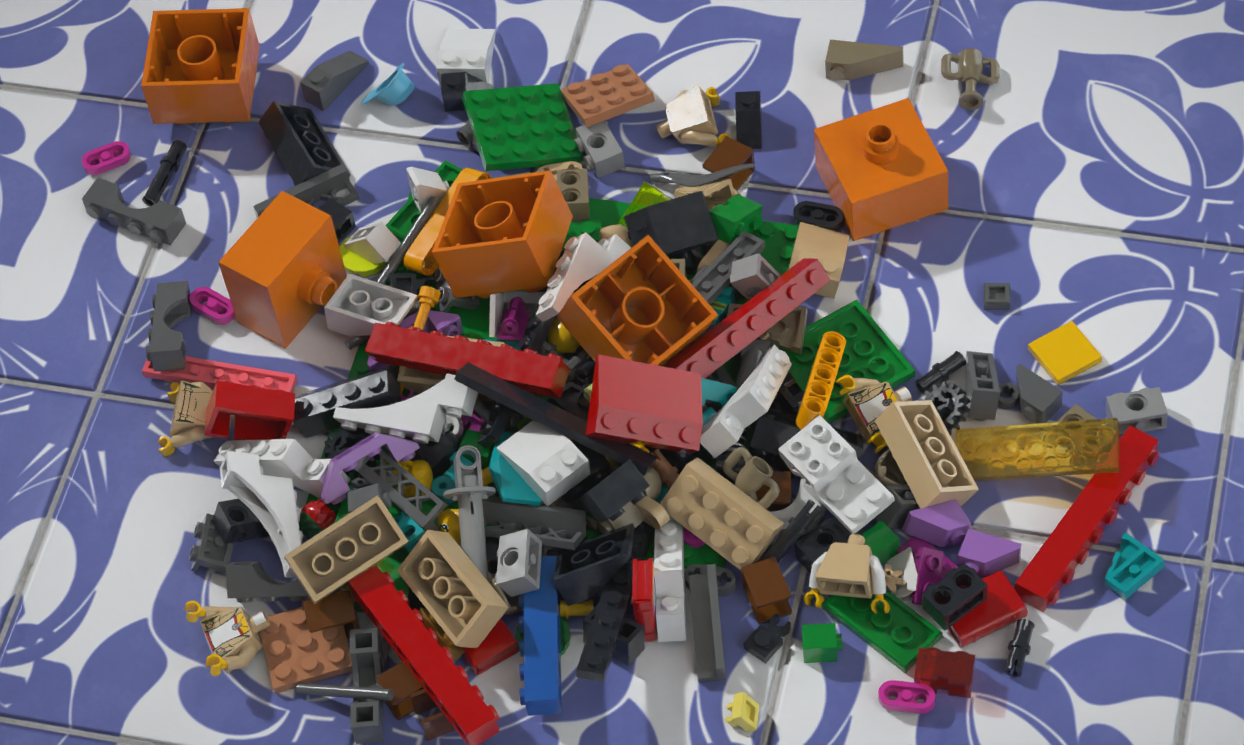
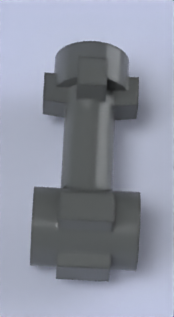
(573, 364)

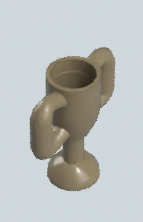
(970, 72)
(752, 476)

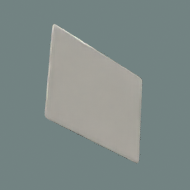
(906, 563)

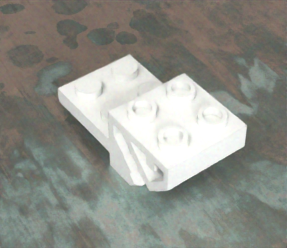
(835, 475)

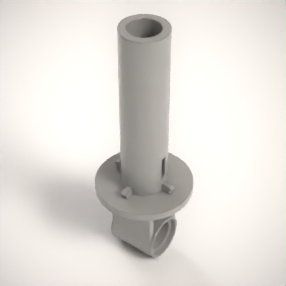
(470, 496)

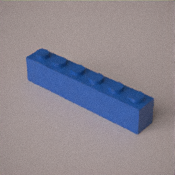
(541, 645)

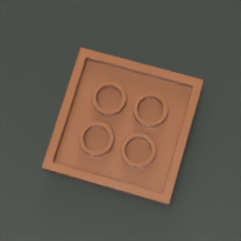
(607, 95)
(303, 656)

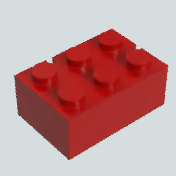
(257, 412)

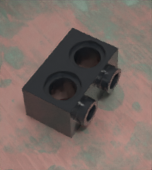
(237, 522)
(959, 600)

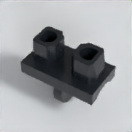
(785, 400)

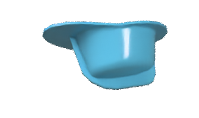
(393, 89)

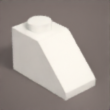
(425, 185)
(373, 243)

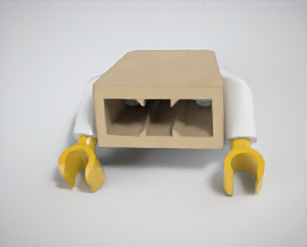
(848, 571)

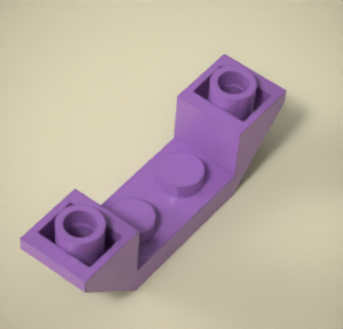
(446, 323)
(335, 485)

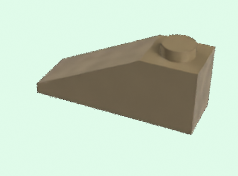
(855, 59)

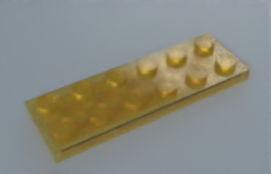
(1040, 449)

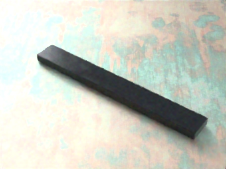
(551, 416)

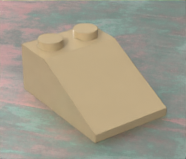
(827, 247)

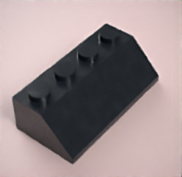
(299, 141)
(370, 390)
(778, 427)

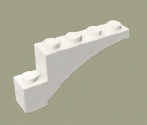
(579, 263)
(747, 403)
(416, 417)
(284, 459)
(269, 499)
(670, 582)

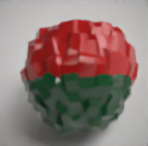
(315, 518)

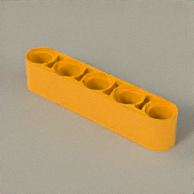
(419, 255)
(821, 378)

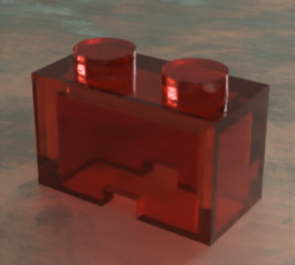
(946, 671)

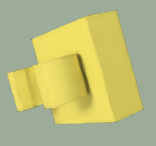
(744, 712)

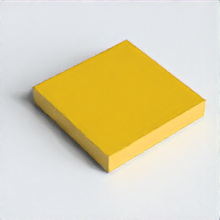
(1064, 353)

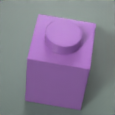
(938, 524)
(988, 553)

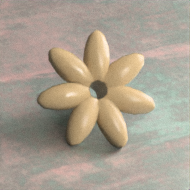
(892, 579)

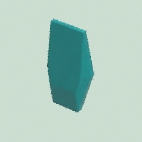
(507, 481)

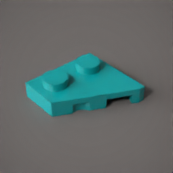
(1132, 567)

